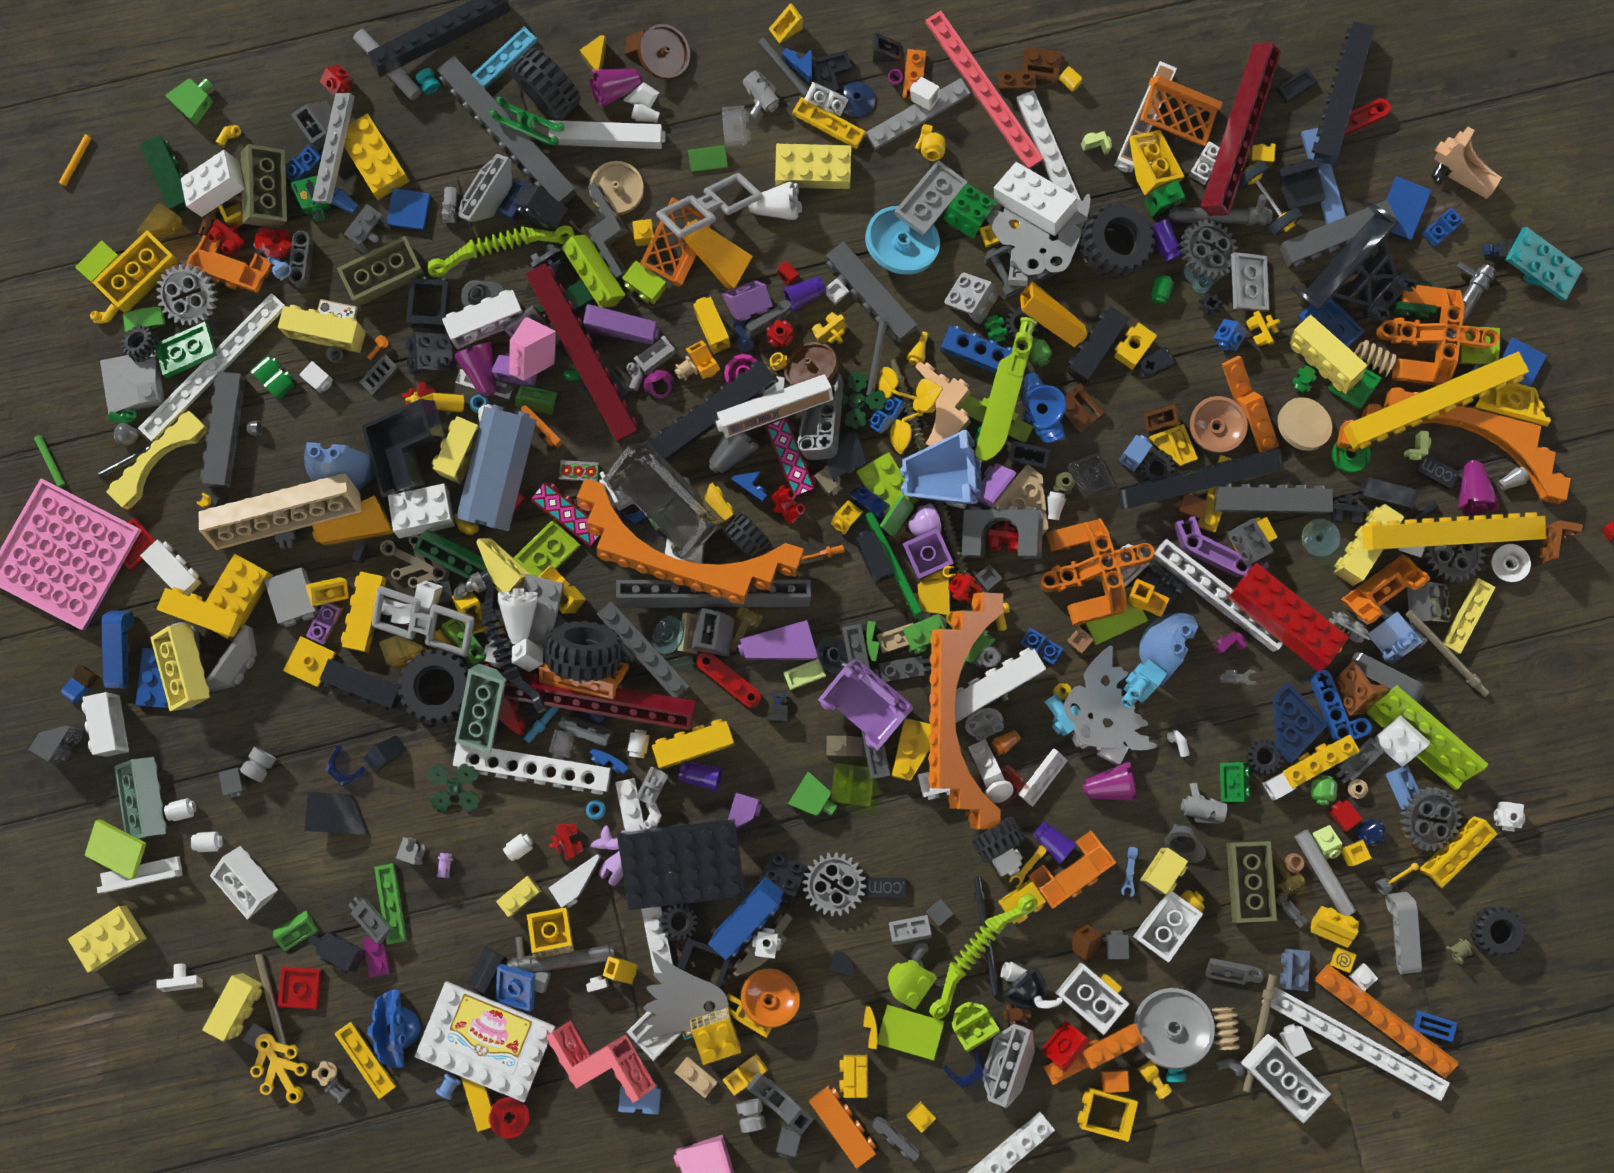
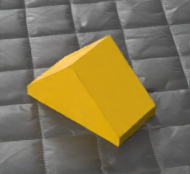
(787, 24)
(594, 53)

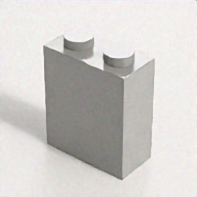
(290, 597)

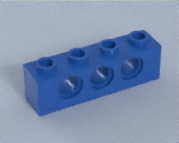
(968, 354)

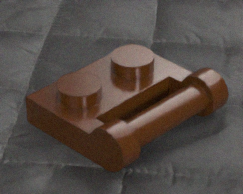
(1044, 60)
(1076, 414)

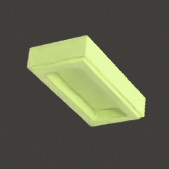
(804, 674)

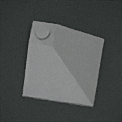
(132, 383)

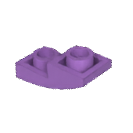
(324, 622)

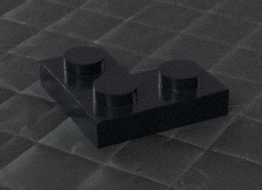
(828, 66)

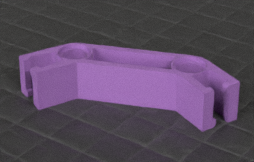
(1211, 551)

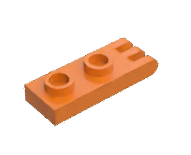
(914, 69)
(550, 437)

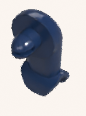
(743, 343)

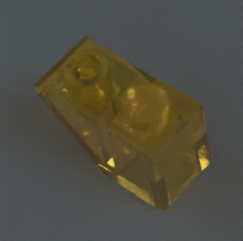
(399, 649)

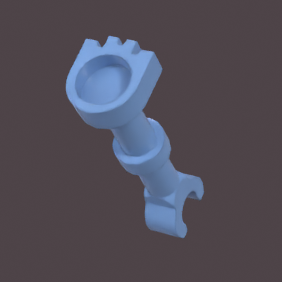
(280, 269)

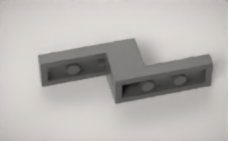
(607, 230)

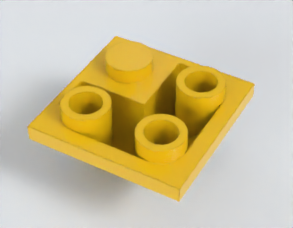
(715, 500)

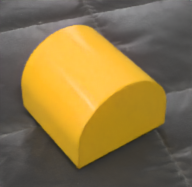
(1070, 79)

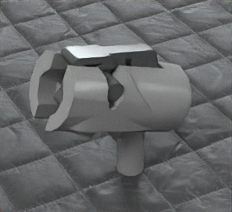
(762, 91)
(1203, 810)

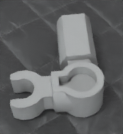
(450, 205)

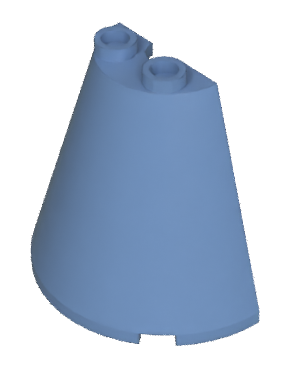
(336, 460)
(944, 471)
(1165, 641)

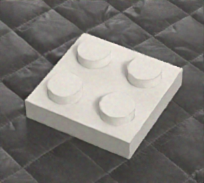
(1401, 741)

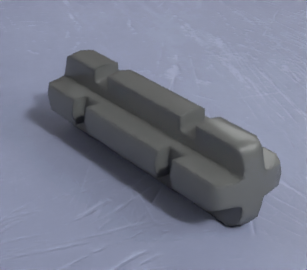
(1291, 910)

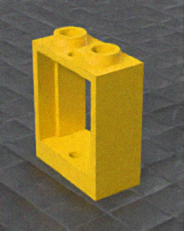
(711, 325)
(1127, 1119)

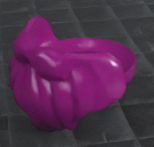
(655, 376)

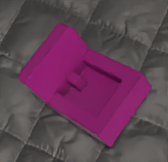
(1224, 642)

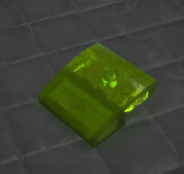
(852, 785)

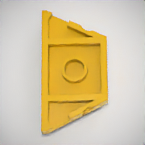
(1516, 402)

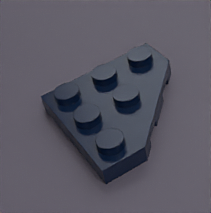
(1294, 722)

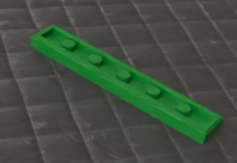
(898, 574)

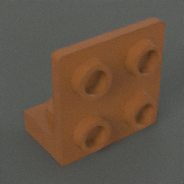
(1554, 534)
(1356, 690)

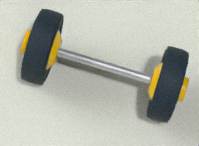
(1286, 220)

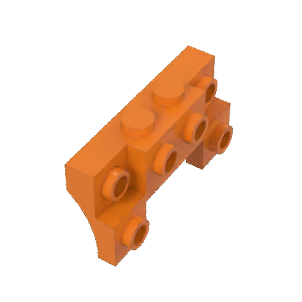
(228, 270)
(1383, 586)
(1076, 875)

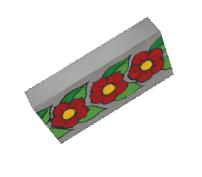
(578, 470)

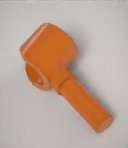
(382, 343)

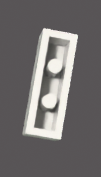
(171, 567)

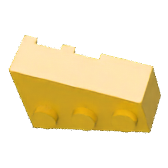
(911, 749)

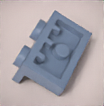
(1296, 969)

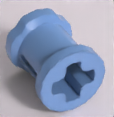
(448, 1086)

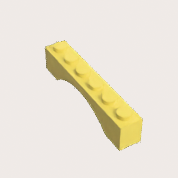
(130, 486)

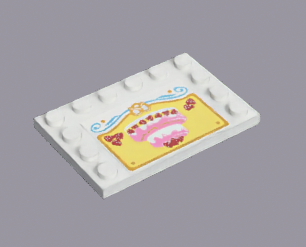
(484, 1041)

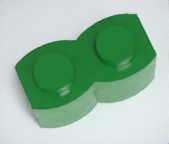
(272, 377)

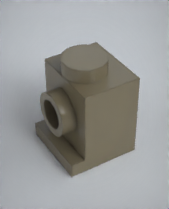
(825, 481)

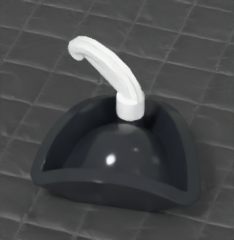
(1030, 991)

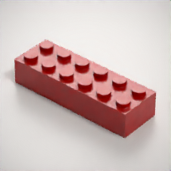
(1288, 617)

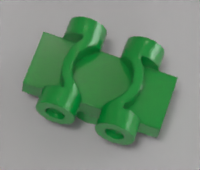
(996, 332)
(1306, 375)

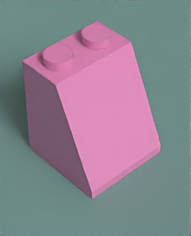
(531, 349)
(704, 1157)

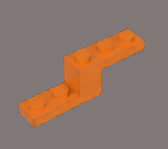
(1251, 404)
(1098, 1053)

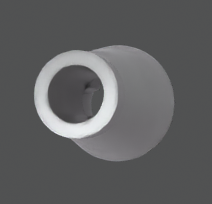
(1514, 478)

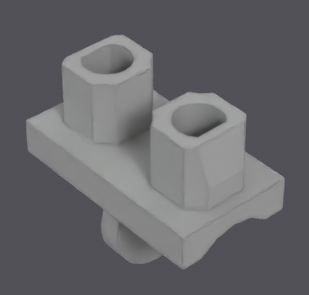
(652, 786)

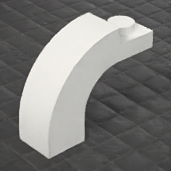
(427, 593)

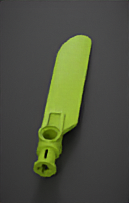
(1004, 394)

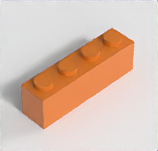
(842, 1126)

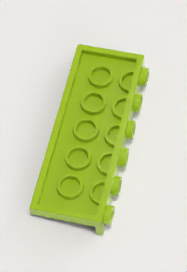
(1446, 752)

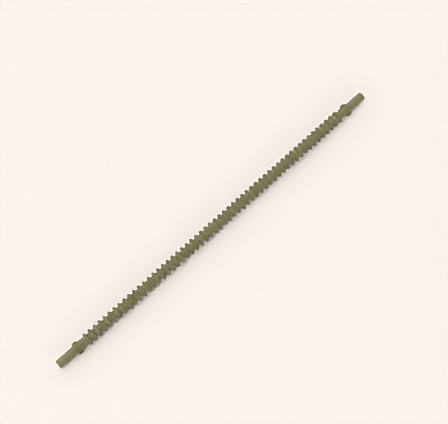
(940, 504)

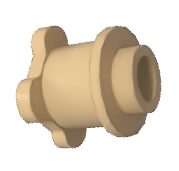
(685, 369)
(320, 1074)

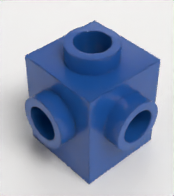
(1230, 335)

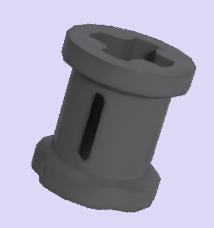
(337, 1090)

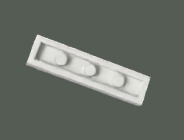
(146, 874)

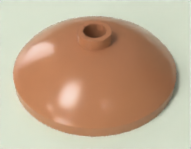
(1228, 417)

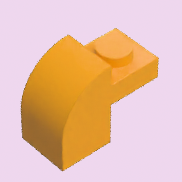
(703, 359)
(1145, 598)

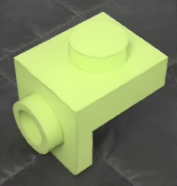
(1094, 140)
(1422, 444)
(1328, 842)

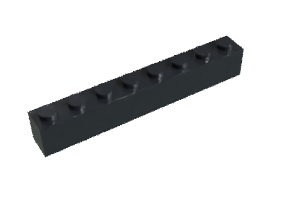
(435, 34)
(1343, 94)
(703, 418)

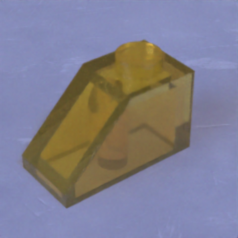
(160, 222)

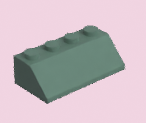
(480, 708)
(140, 798)

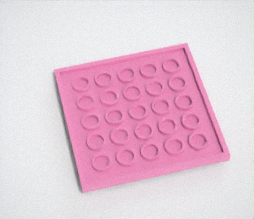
(64, 554)

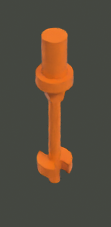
(828, 552)

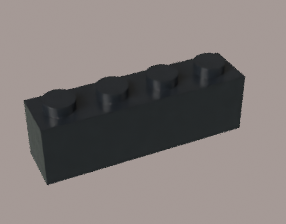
(1097, 345)
(361, 684)

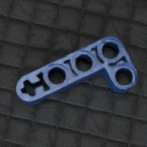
(116, 648)
(1335, 705)

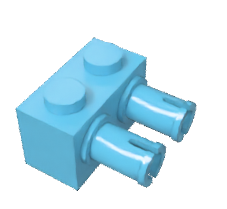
(1142, 683)
(1062, 724)

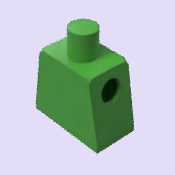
(191, 99)
(812, 797)

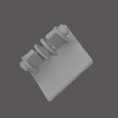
(1358, 629)

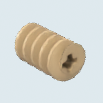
(1375, 357)
(1226, 1028)

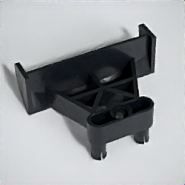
(1349, 260)

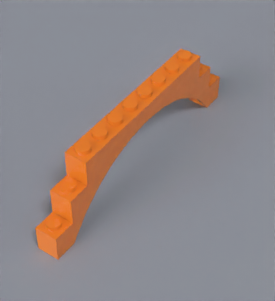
(1513, 436)
(724, 580)
(945, 757)

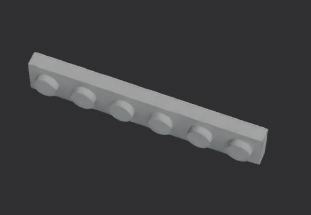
(916, 115)
(333, 148)

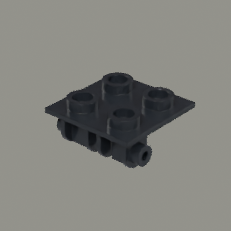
(1164, 582)

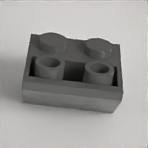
(314, 122)
(1430, 603)
(713, 632)
(57, 743)

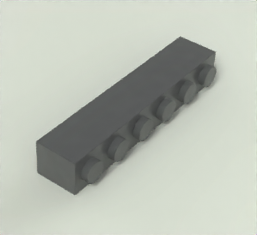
(1327, 237)
(870, 292)
(223, 430)
(1273, 500)
(643, 651)

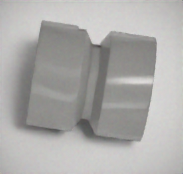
(258, 763)
(751, 1115)

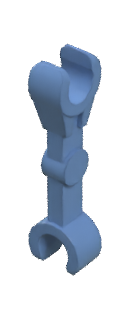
(1132, 855)

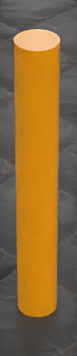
(75, 160)

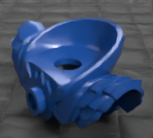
(1047, 425)
(403, 1029)

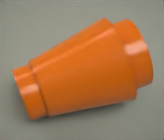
(1005, 742)

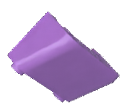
(866, 702)

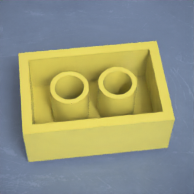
(456, 450)
(107, 938)
(233, 1007)

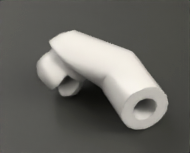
(653, 818)

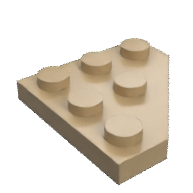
(1025, 492)

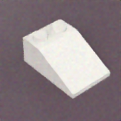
(1168, 926)

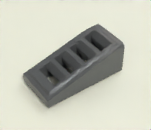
(383, 379)

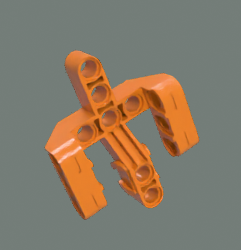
(1444, 367)
(1115, 596)

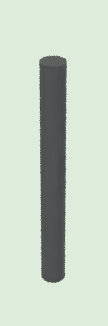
(783, 66)
(877, 356)

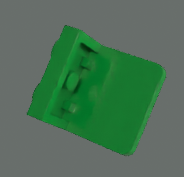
(969, 210)

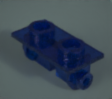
(869, 500)

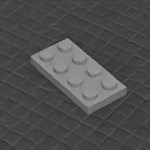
(930, 198)
(546, 609)

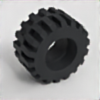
(747, 536)
(998, 839)
(1514, 931)

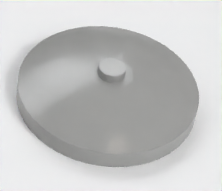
(1175, 1028)

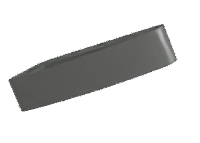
(816, 423)

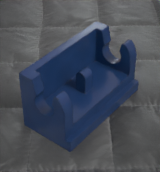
(507, 208)

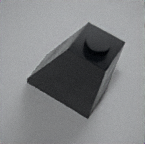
(1394, 496)

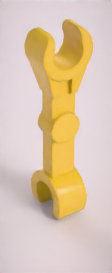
(1028, 865)

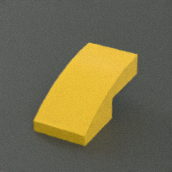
(869, 1021)
(742, 1075)

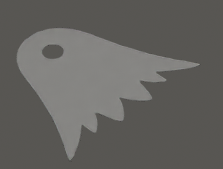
(679, 1000)

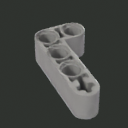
(1406, 931)

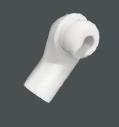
(1180, 740)

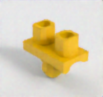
(1258, 321)
(832, 331)

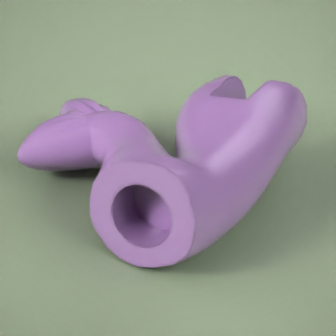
(613, 863)

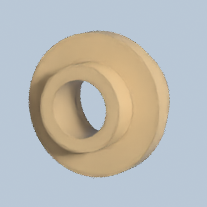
(1352, 791)

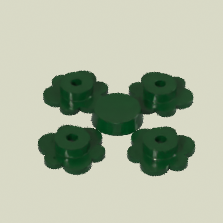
(857, 400)
(453, 787)

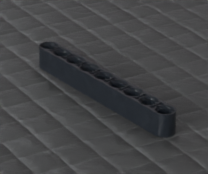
(1200, 478)

